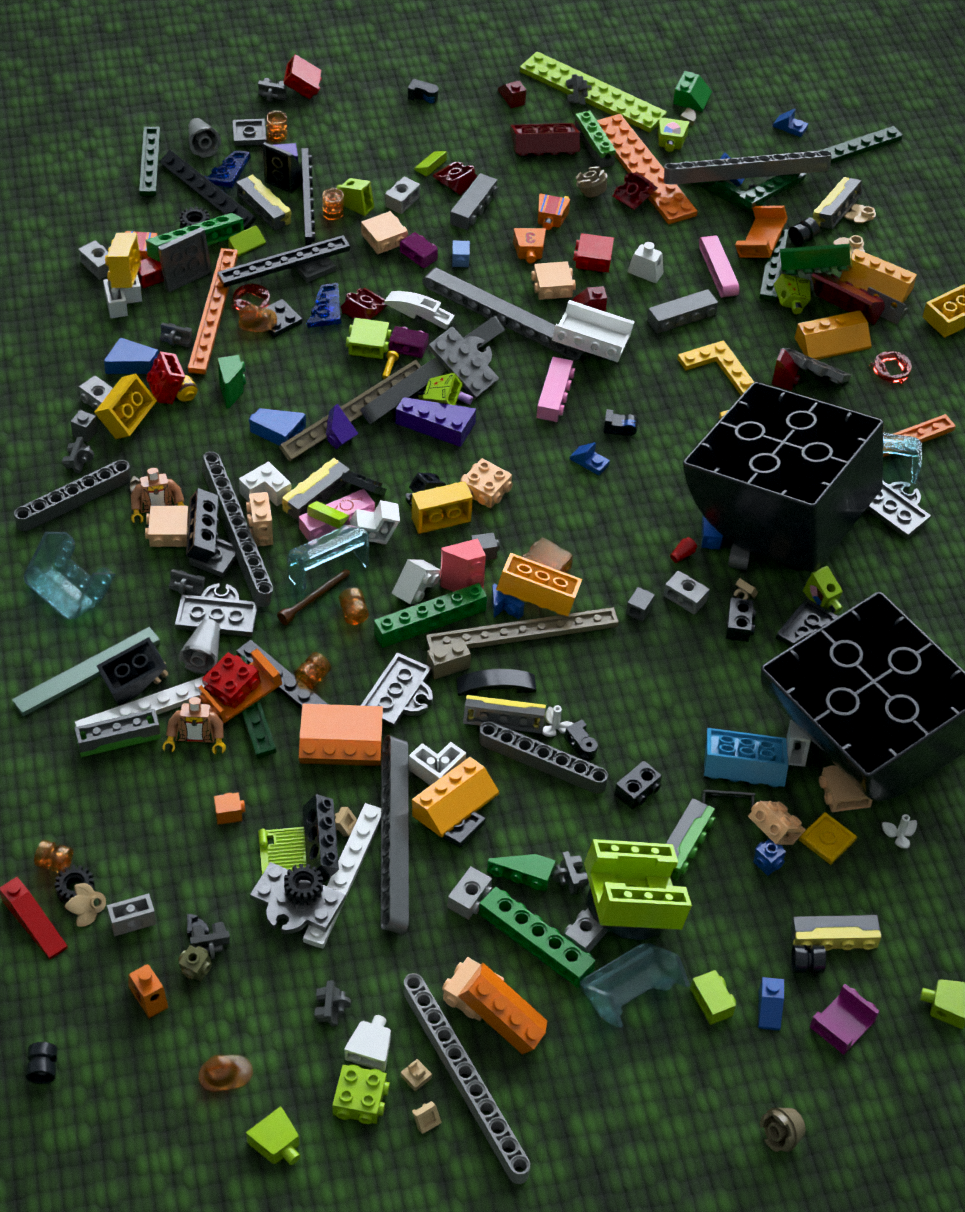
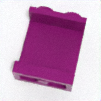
(845, 1019)

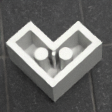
(119, 297)
(265, 479)
(379, 523)
(414, 579)
(433, 766)

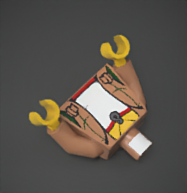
(154, 491)
(196, 724)

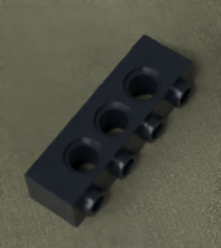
(202, 525)
(321, 835)

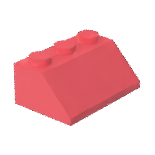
(462, 565)

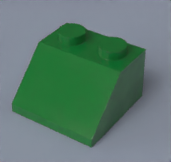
(692, 92)
(231, 378)

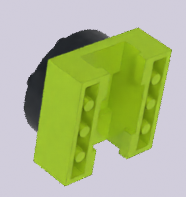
(634, 888)

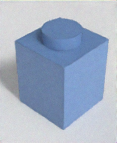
(460, 253)

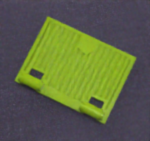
(287, 847)

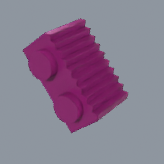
(419, 250)
(408, 341)

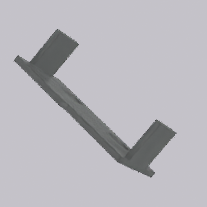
(889, 313)
(729, 794)

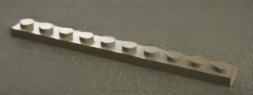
(317, 432)
(527, 629)

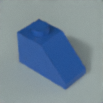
(770, 1003)

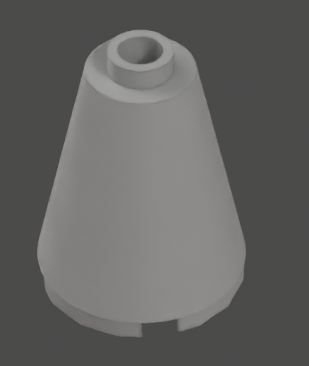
(203, 138)
(202, 648)

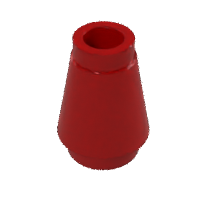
(683, 550)

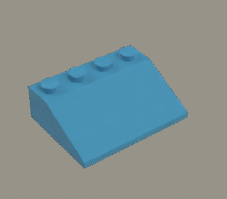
(746, 757)

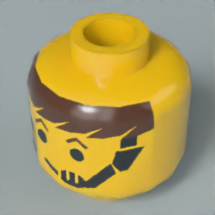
(187, 390)

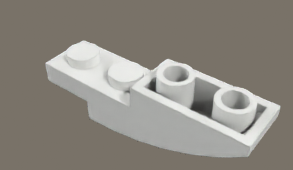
(423, 306)

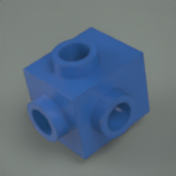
(769, 856)

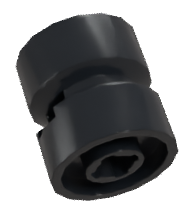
(803, 231)
(808, 959)
(42, 1063)

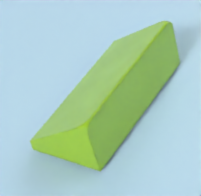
(431, 163)
(246, 240)
(327, 514)

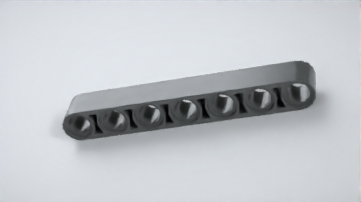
(72, 495)
(550, 764)

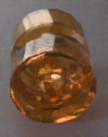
(276, 126)
(333, 203)
(353, 606)
(313, 669)
(51, 856)

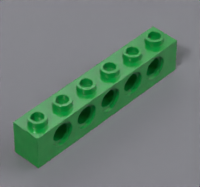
(216, 230)
(430, 615)
(540, 947)

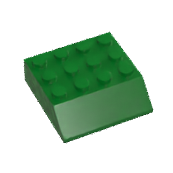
(816, 258)

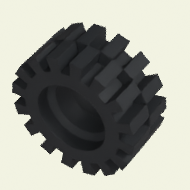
(188, 216)
(71, 876)
(303, 895)

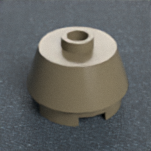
(592, 182)
(783, 1128)

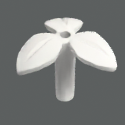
(553, 718)
(905, 828)

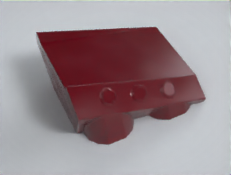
(456, 176)
(634, 190)
(363, 304)

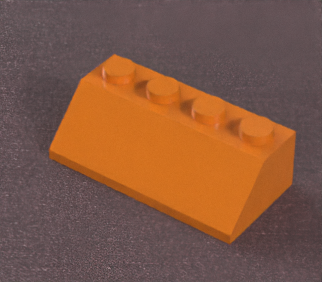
(504, 1009)

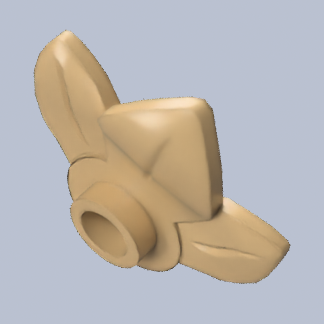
(860, 213)
(855, 242)
(83, 904)

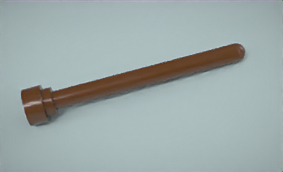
(286, 615)

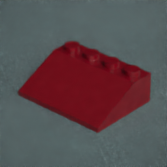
(545, 138)
(847, 296)

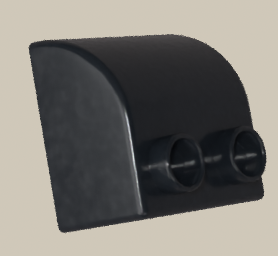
(786, 474)
(873, 697)

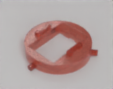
(254, 289)
(881, 370)

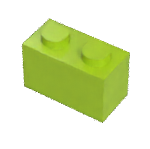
(713, 997)

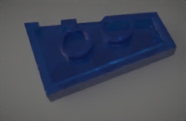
(230, 170)
(327, 307)

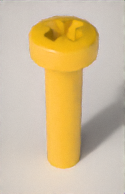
(392, 356)

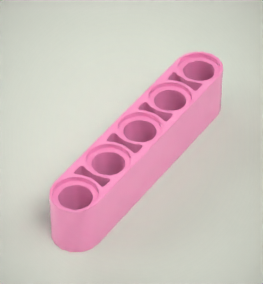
(719, 266)

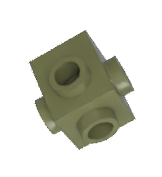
(195, 963)

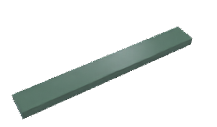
(75, 676)

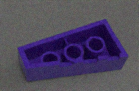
(436, 419)

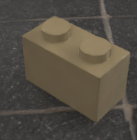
(448, 659)

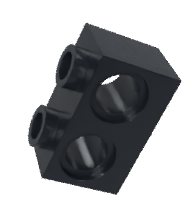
(740, 619)
(635, 782)

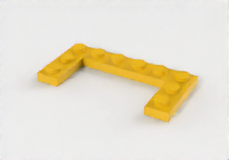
(726, 360)

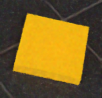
(827, 838)

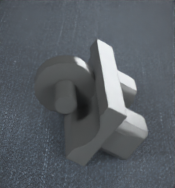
(272, 90)
(580, 90)
(176, 335)
(79, 454)
(186, 583)
(566, 873)
(210, 942)
(335, 1003)

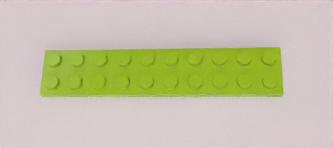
(601, 96)

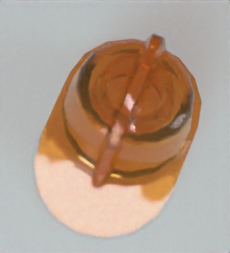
(256, 318)
(225, 1072)

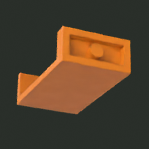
(764, 232)
(269, 678)

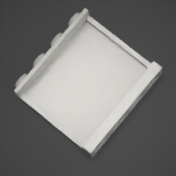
(593, 331)

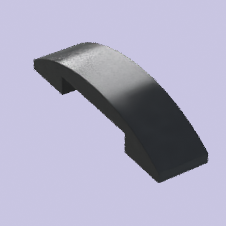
(496, 679)

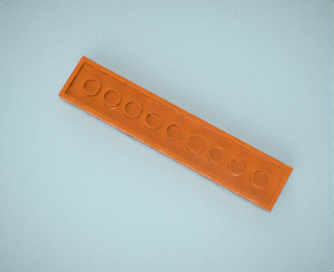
(637, 158)

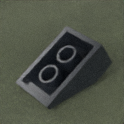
(281, 168)
(132, 670)

